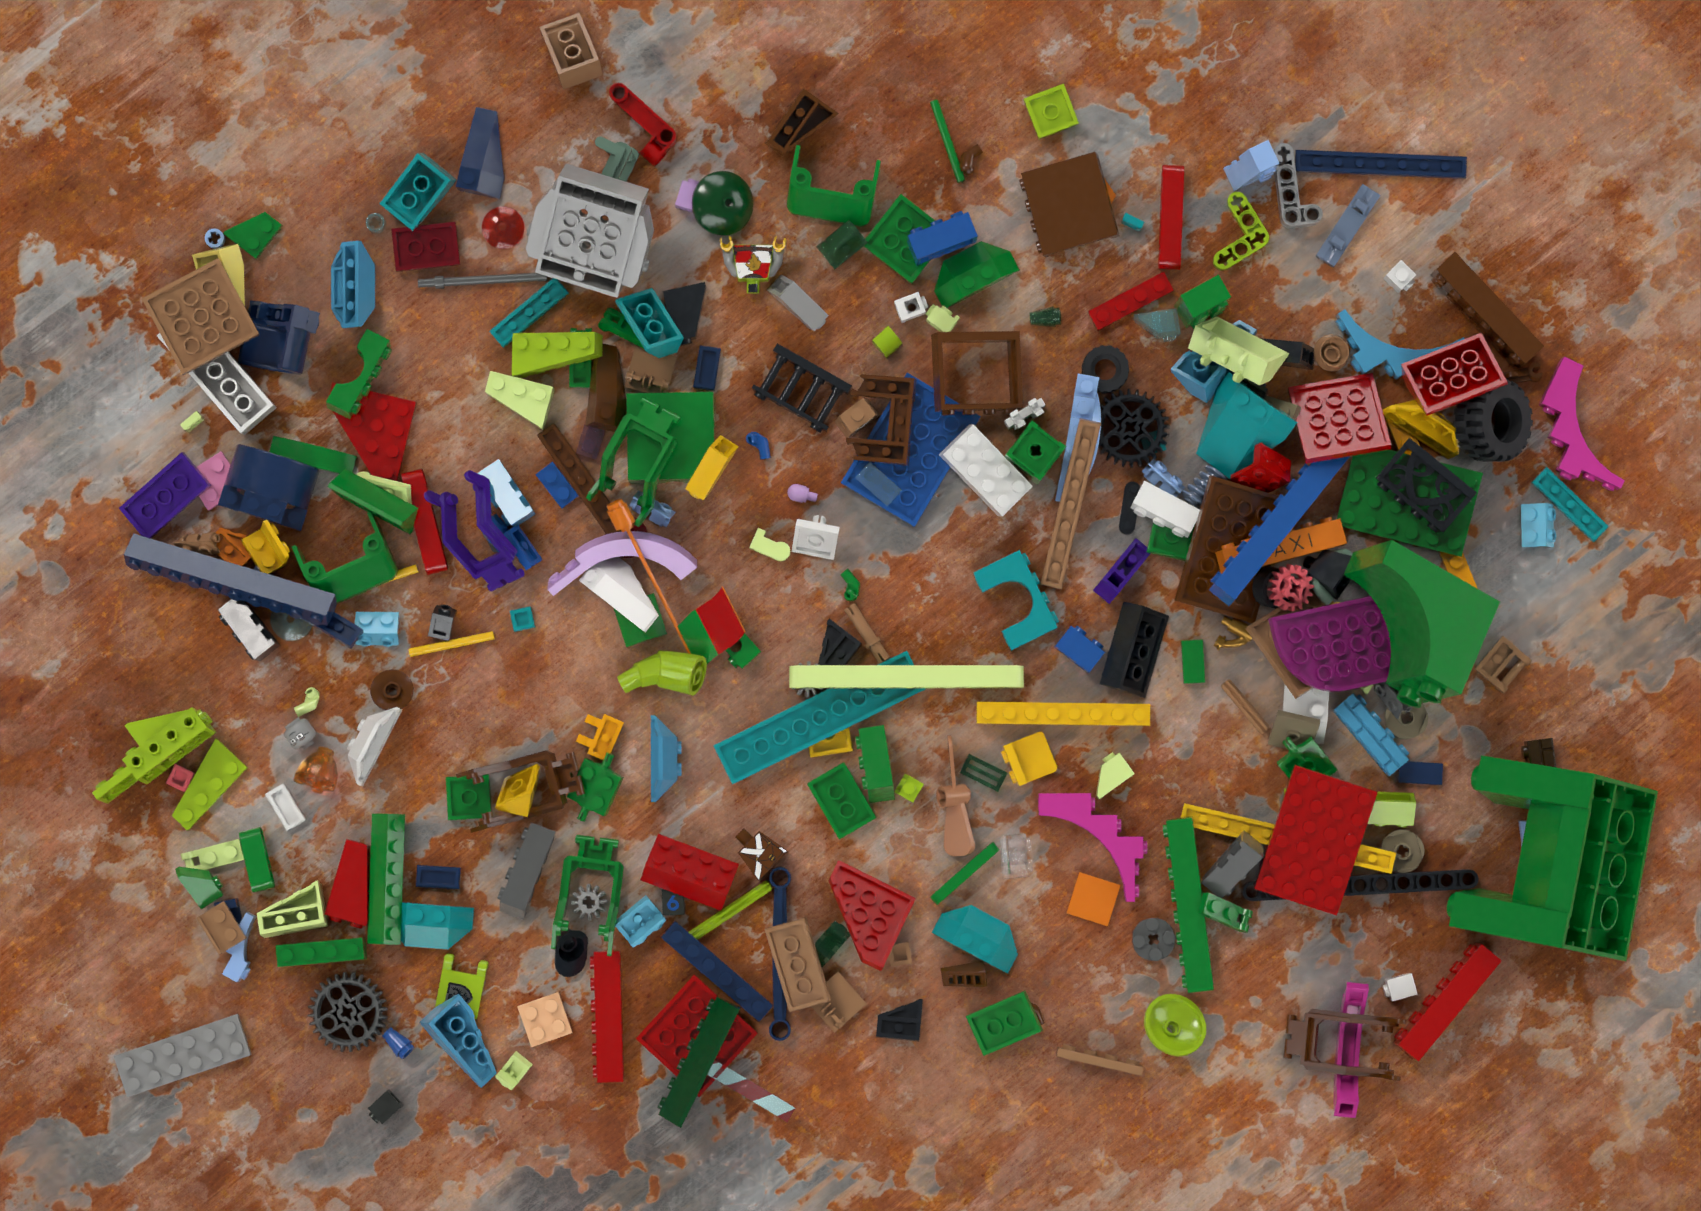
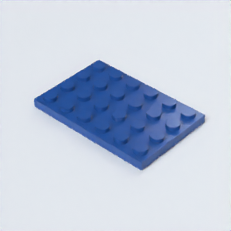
(926, 469)

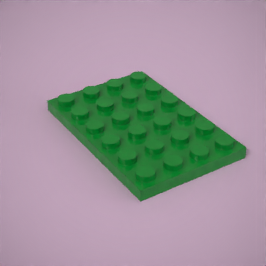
(1376, 512)

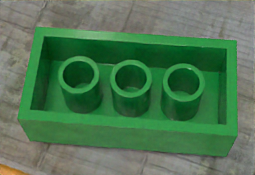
(1203, 301)

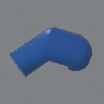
(760, 442)

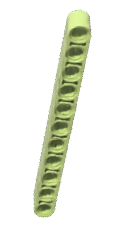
(906, 676)

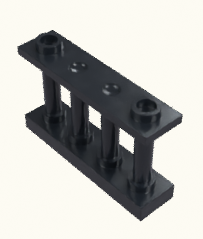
(820, 377)

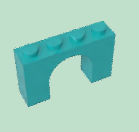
(1015, 569)

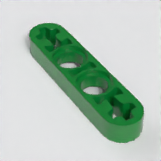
(964, 873)

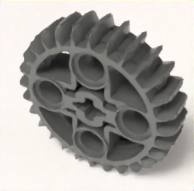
(342, 1002)

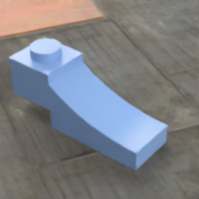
(238, 965)

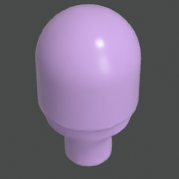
(801, 493)

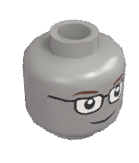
(300, 733)

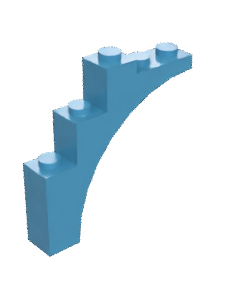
(1373, 351)

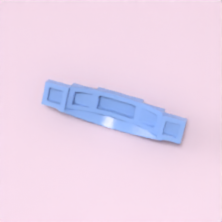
(1085, 406)

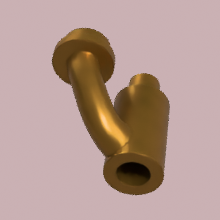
(1236, 627)

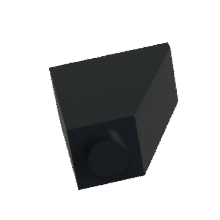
(685, 309)
(1299, 355)

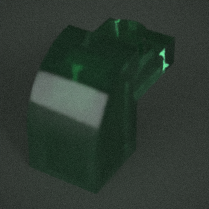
(831, 941)

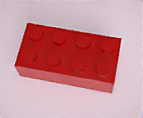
(689, 872)

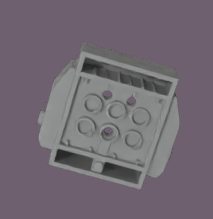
(617, 244)

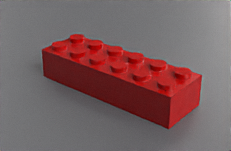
(1447, 1001)

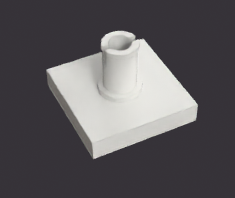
(815, 538)

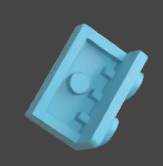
(1538, 525)
(378, 628)
(640, 921)

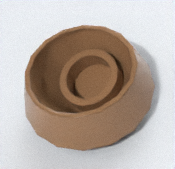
(1331, 352)

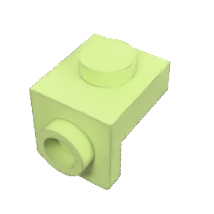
(513, 1070)

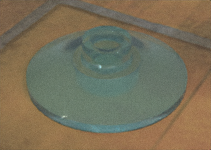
(286, 630)

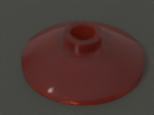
(503, 238)

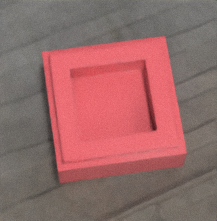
(180, 777)

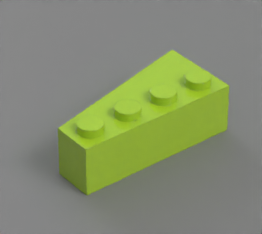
(546, 351)

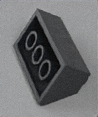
(1134, 649)

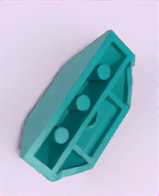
(434, 925)
(978, 935)

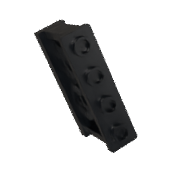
(1418, 457)

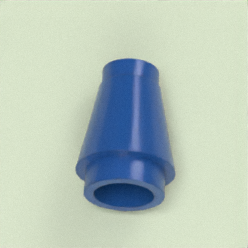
(398, 1043)

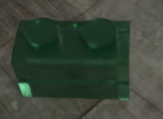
(841, 244)

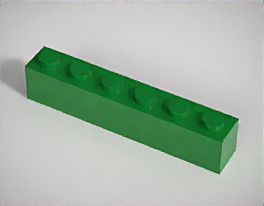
(386, 879)

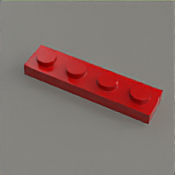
(1130, 301)

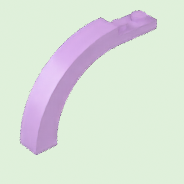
(619, 544)

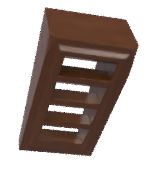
(971, 974)

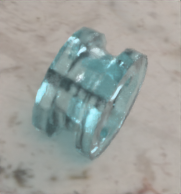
(380, 218)

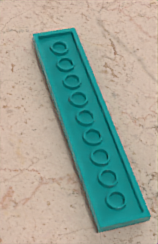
(806, 725)

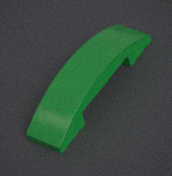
(313, 455)

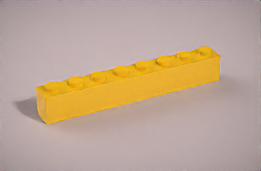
(1063, 713)

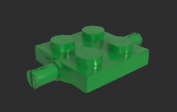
(1306, 755)
(599, 786)

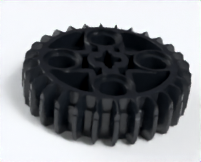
(1121, 435)

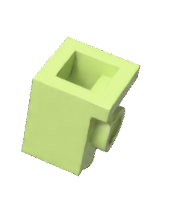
(941, 318)

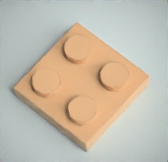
(545, 1019)

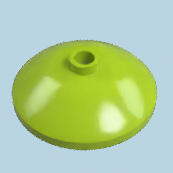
(1182, 1018)

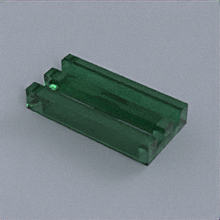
(966, 764)

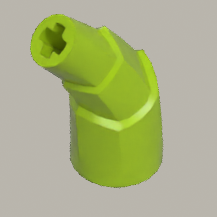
(668, 670)

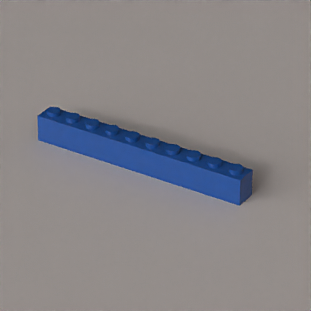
(1274, 528)

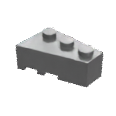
(1233, 865)

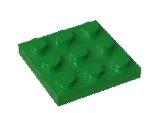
(890, 235)

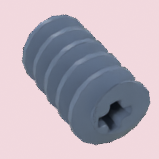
(1196, 493)

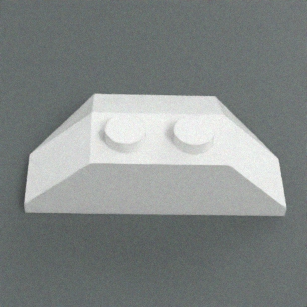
(1311, 704)
(370, 742)

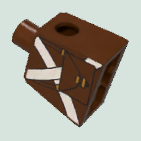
(759, 852)

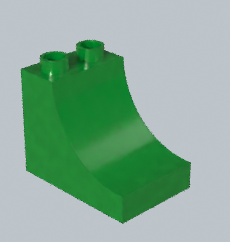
(1430, 617)

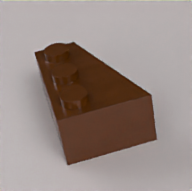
(800, 120)

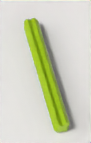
(731, 910)

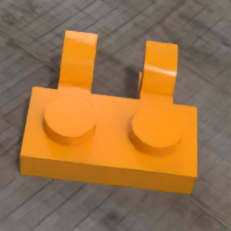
(605, 735)

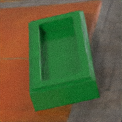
(1193, 661)

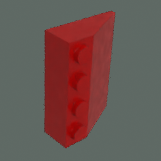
(1452, 374)

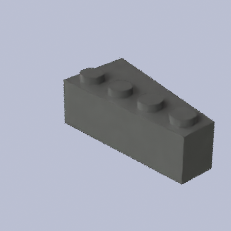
(525, 870)

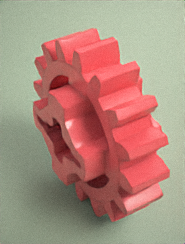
(1290, 587)

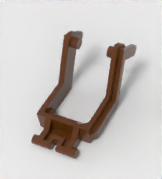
(559, 779)
(1305, 1038)

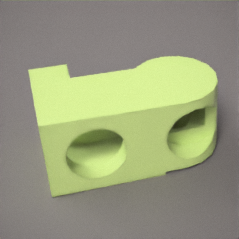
(776, 550)

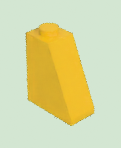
(711, 467)

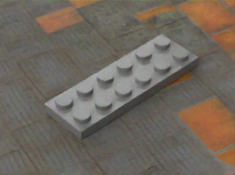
(182, 1055)

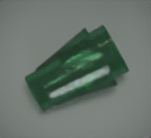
(1046, 317)

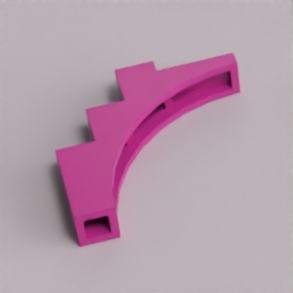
(1577, 457)
(1124, 850)

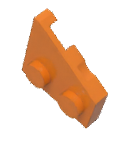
(232, 548)

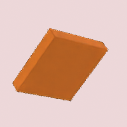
(1093, 899)

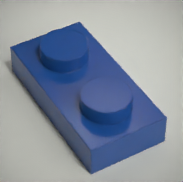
(557, 485)

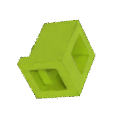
(909, 788)

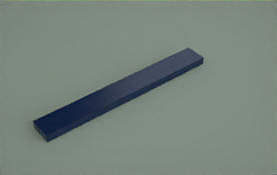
(1380, 164)

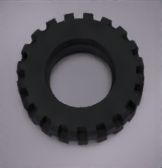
(1510, 428)

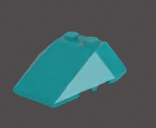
(1237, 424)

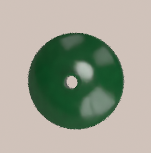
(710, 205)

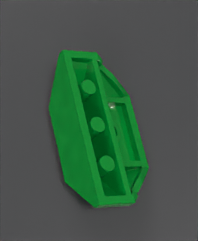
(972, 272)

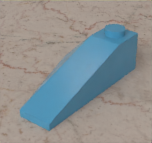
(1199, 379)
(457, 1033)

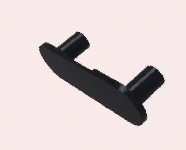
(1128, 517)

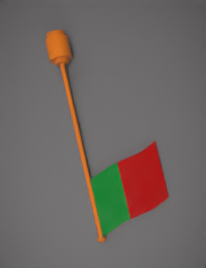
(707, 628)

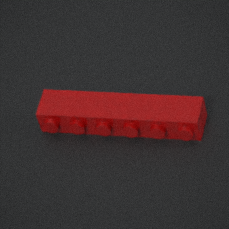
(608, 1017)

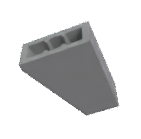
(798, 302)

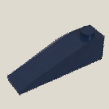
(482, 163)

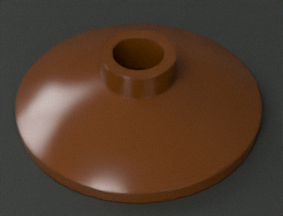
(388, 681)

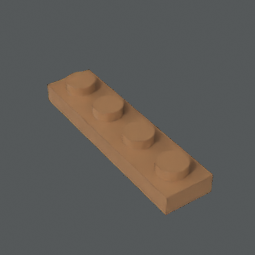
(1110, 1061)

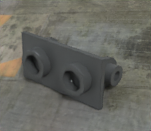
(1389, 697)

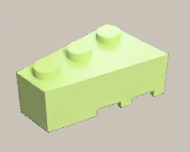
(522, 396)
(294, 914)

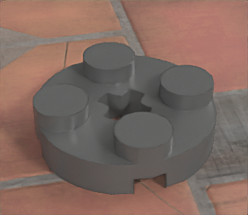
(1165, 937)

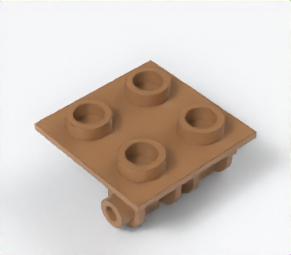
(649, 372)
(843, 1005)

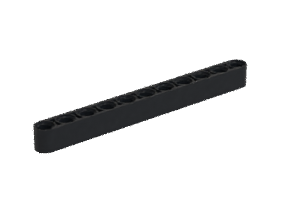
(1391, 884)

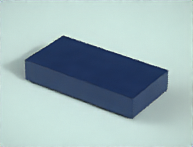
(707, 368)
(1421, 773)
(438, 877)

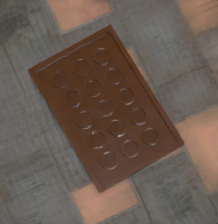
(1224, 518)

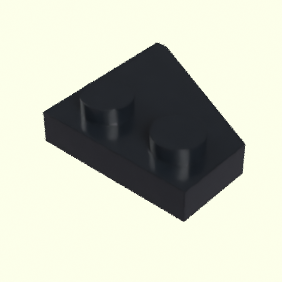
(837, 645)
(901, 1023)

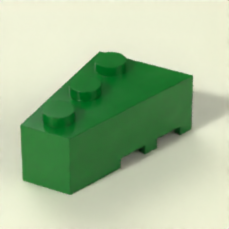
(875, 764)

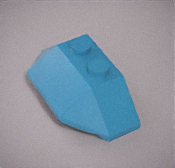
(352, 285)
(664, 758)

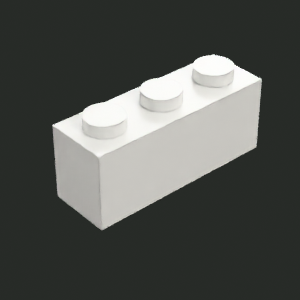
(1165, 509)

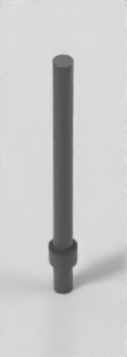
(440, 282)

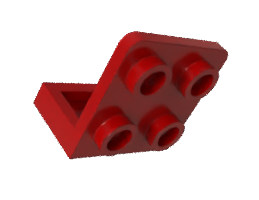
(1267, 472)

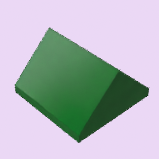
(634, 635)

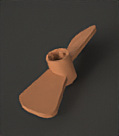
(954, 797)

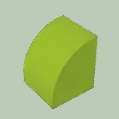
(887, 342)

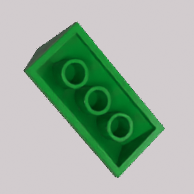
(374, 499)

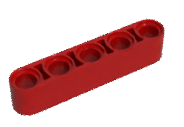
(1171, 217)
(426, 524)

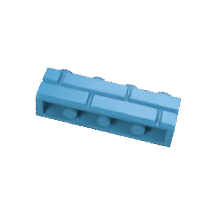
(1371, 735)

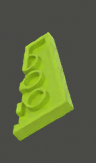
(211, 781)

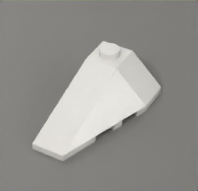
(619, 587)

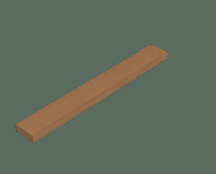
(1070, 503)

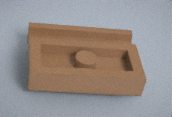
(221, 927)

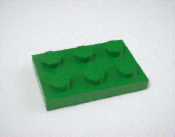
(841, 800)
(1004, 1023)

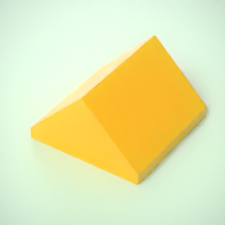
(518, 791)

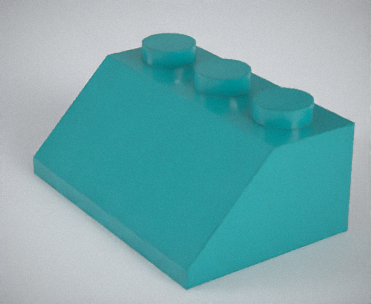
(651, 323)

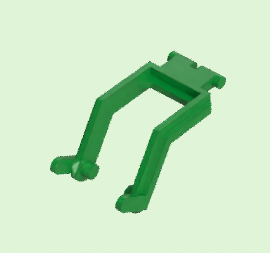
(654, 426)
(590, 858)

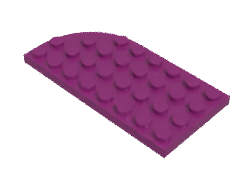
(1335, 645)

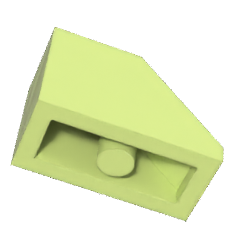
(1112, 774)

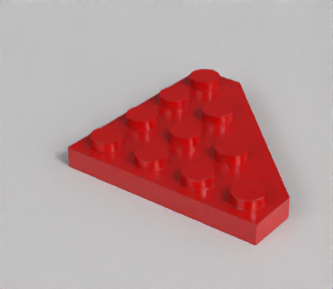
(380, 432)
(871, 912)

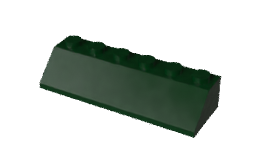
(699, 1060)

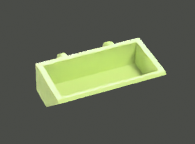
(1236, 351)

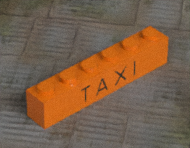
(1297, 543)

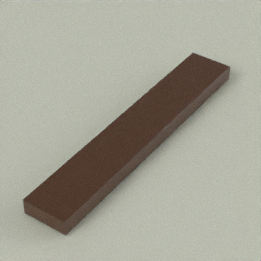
(577, 475)

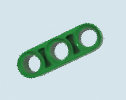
(256, 859)

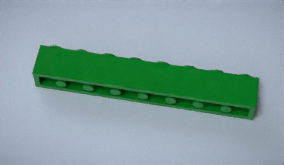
(1188, 897)

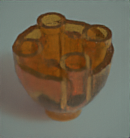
(318, 771)

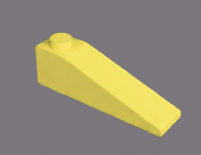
(232, 262)

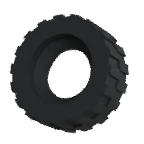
(1117, 358)

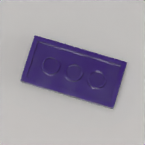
(165, 496)

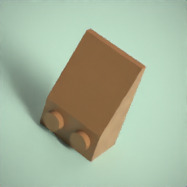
(571, 51)

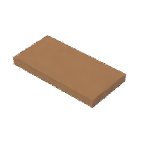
(797, 964)

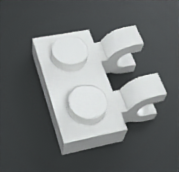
(1017, 418)

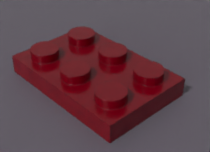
(426, 247)

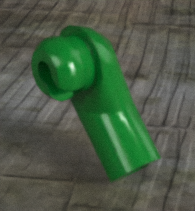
(852, 587)

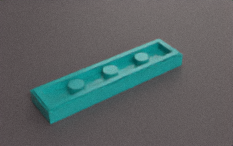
(529, 311)
(1570, 504)

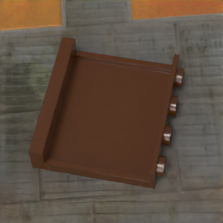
(1069, 204)

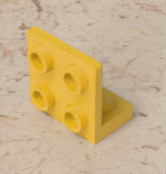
(266, 548)

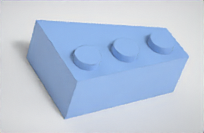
(1254, 165)

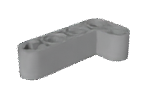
(1291, 186)

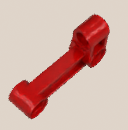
(656, 148)

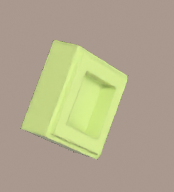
(192, 421)

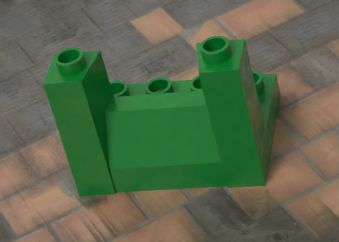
(1575, 862)

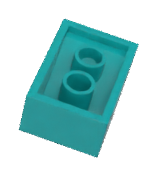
(418, 190)

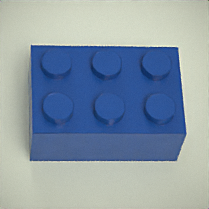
(941, 237)

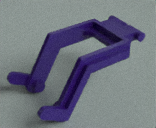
(496, 569)

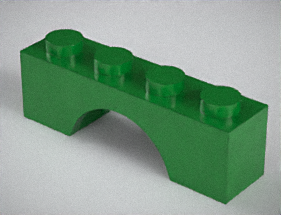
(346, 397)
(321, 952)

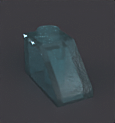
(1160, 324)

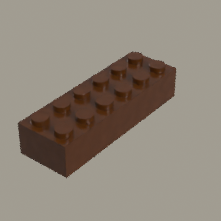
(1486, 310)

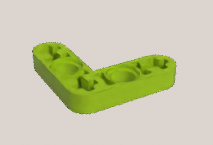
(1249, 231)

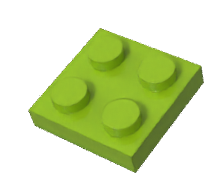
(1051, 111)

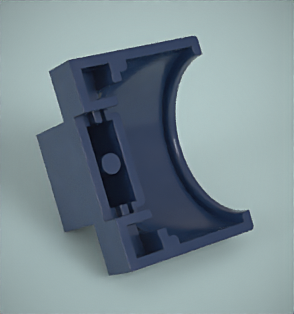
(282, 347)
(269, 486)

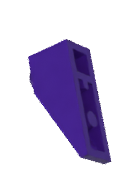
(1122, 571)

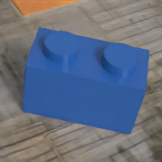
(1080, 649)

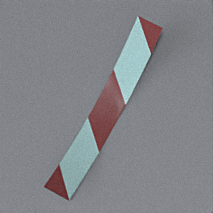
(751, 1091)

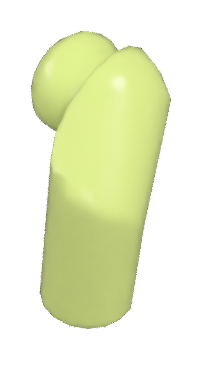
(310, 703)

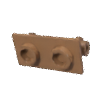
(204, 545)

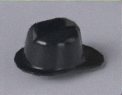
(571, 952)

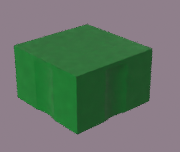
(692, 433)

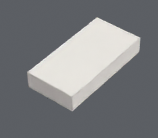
(285, 807)

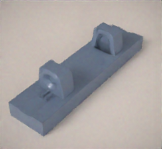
(1347, 225)

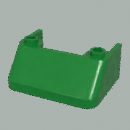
(829, 204)
(358, 575)

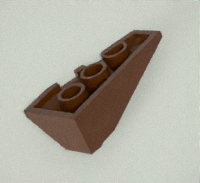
(607, 393)

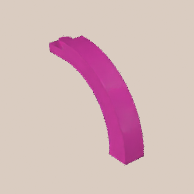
(1348, 1050)

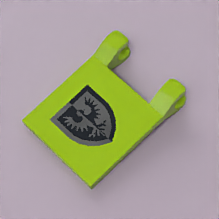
(465, 984)

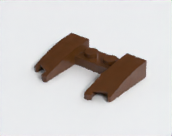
(902, 395)

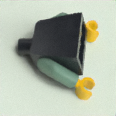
(1328, 574)

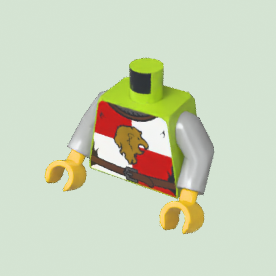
(753, 262)

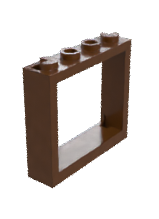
(1014, 368)

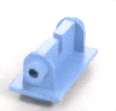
(1159, 472)
(660, 514)

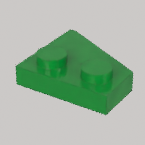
(254, 233)

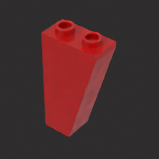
(351, 886)

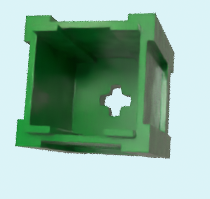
(1036, 465)

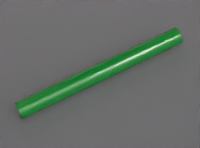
(947, 140)

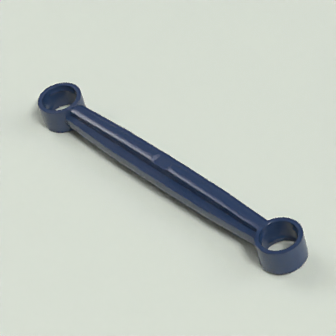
(779, 917)

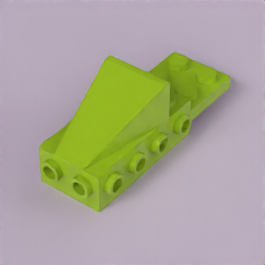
(161, 745)

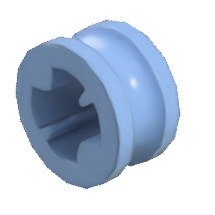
(208, 235)

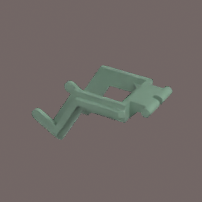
(621, 159)

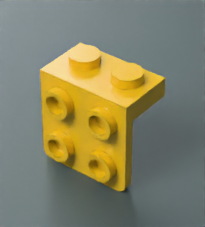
(1029, 758)

